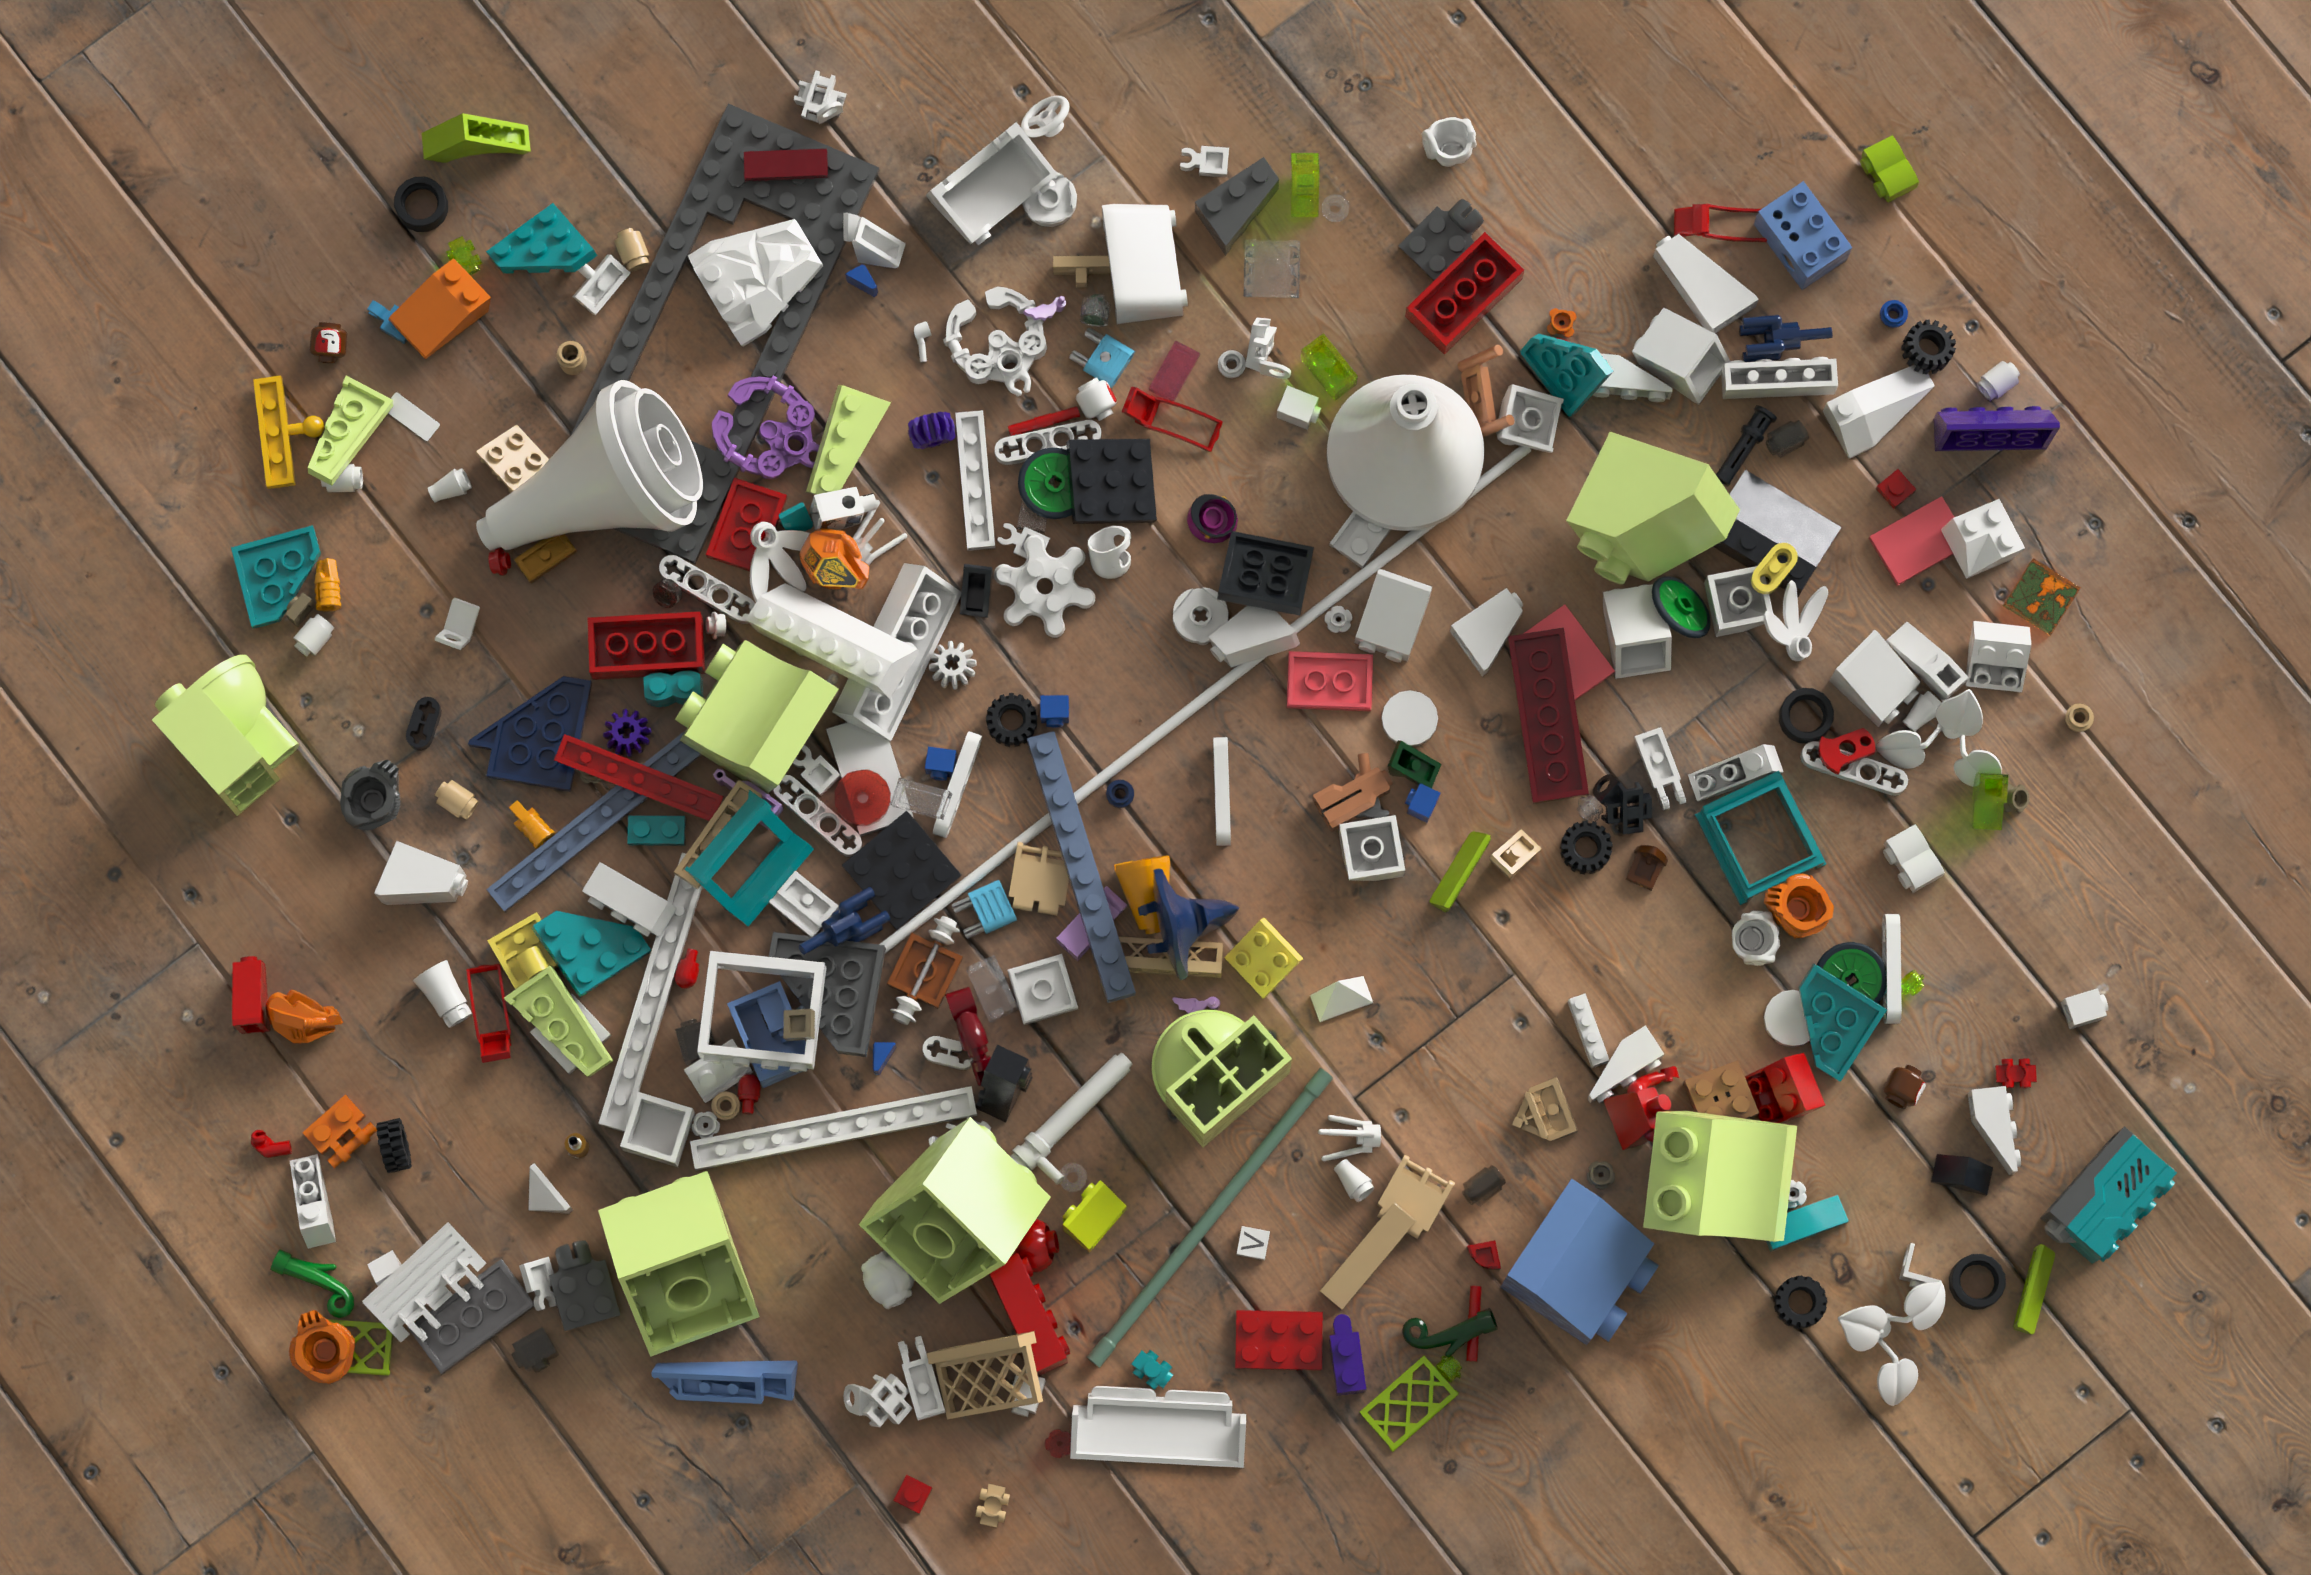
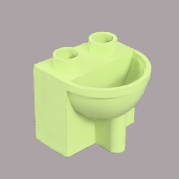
(227, 731)
(1215, 1069)

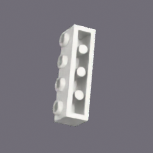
(1779, 378)

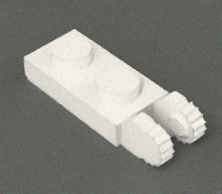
(1659, 765)
(921, 1382)

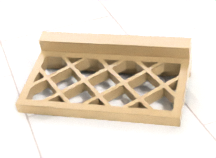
(976, 1353)

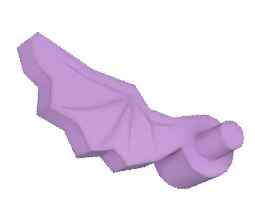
(1046, 311)
(1192, 1004)

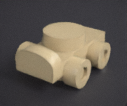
(991, 1511)

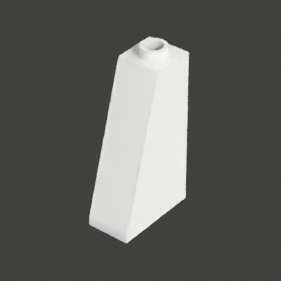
(1705, 287)

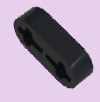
(417, 721)

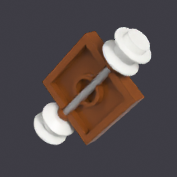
(925, 970)

